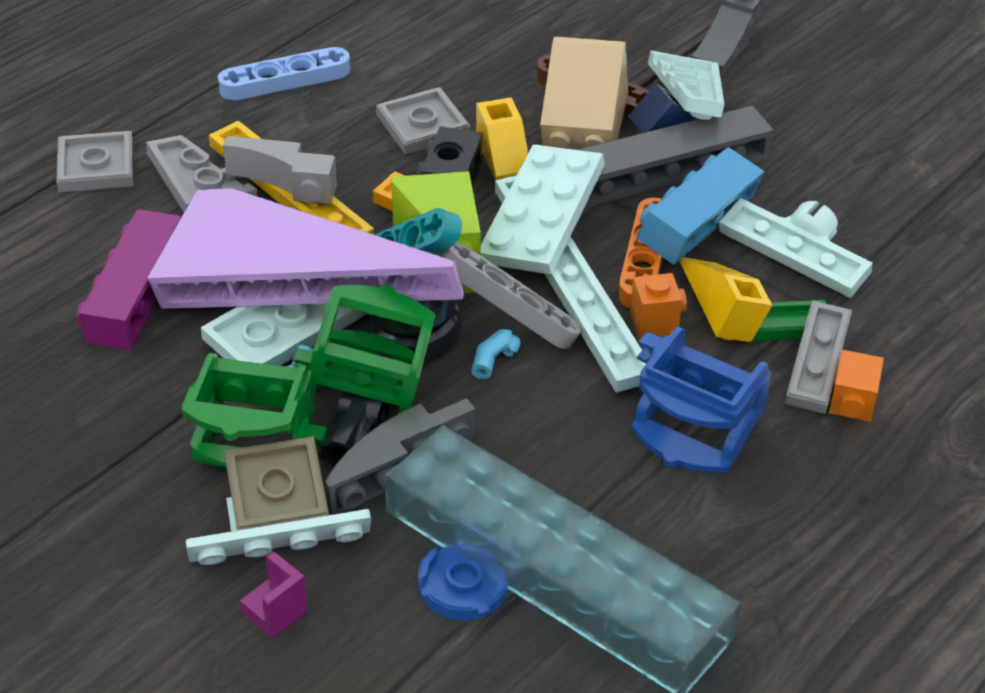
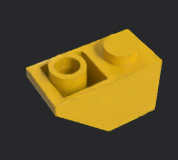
(503, 136)

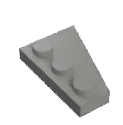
(189, 169)

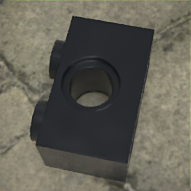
(453, 152)

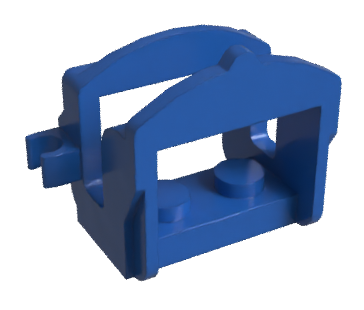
(700, 393)

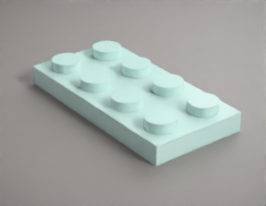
(542, 208)
(271, 331)

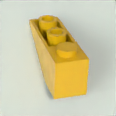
(729, 298)

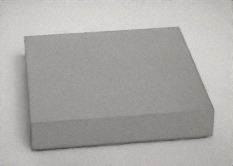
(418, 117)
(95, 161)

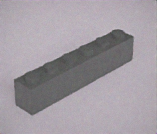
(672, 152)

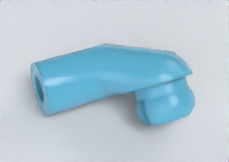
(486, 352)

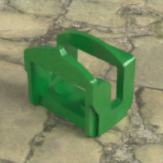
(350, 357)
(254, 385)

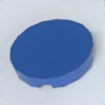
(458, 586)

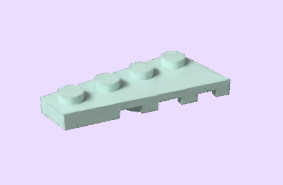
(691, 82)

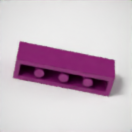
(121, 293)

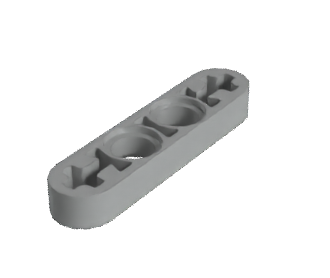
(513, 297)

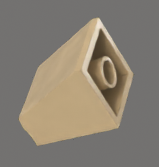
(584, 93)

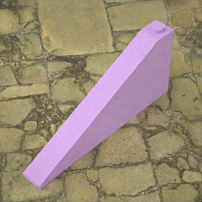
(262, 253)

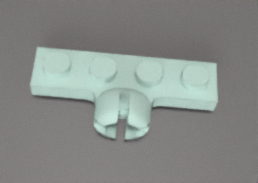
(799, 243)

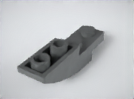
(363, 468)

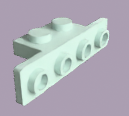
(261, 540)

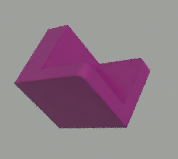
(278, 599)

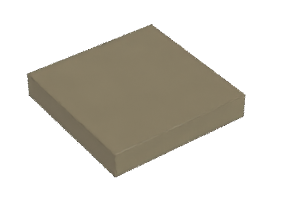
(275, 483)

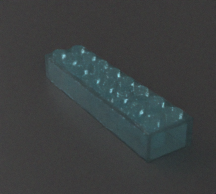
(564, 559)

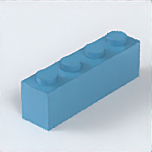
(698, 204)

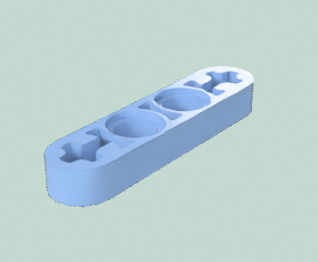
(247, 80)

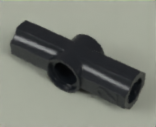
(354, 420)

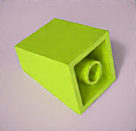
(449, 191)

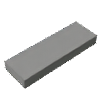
(818, 357)

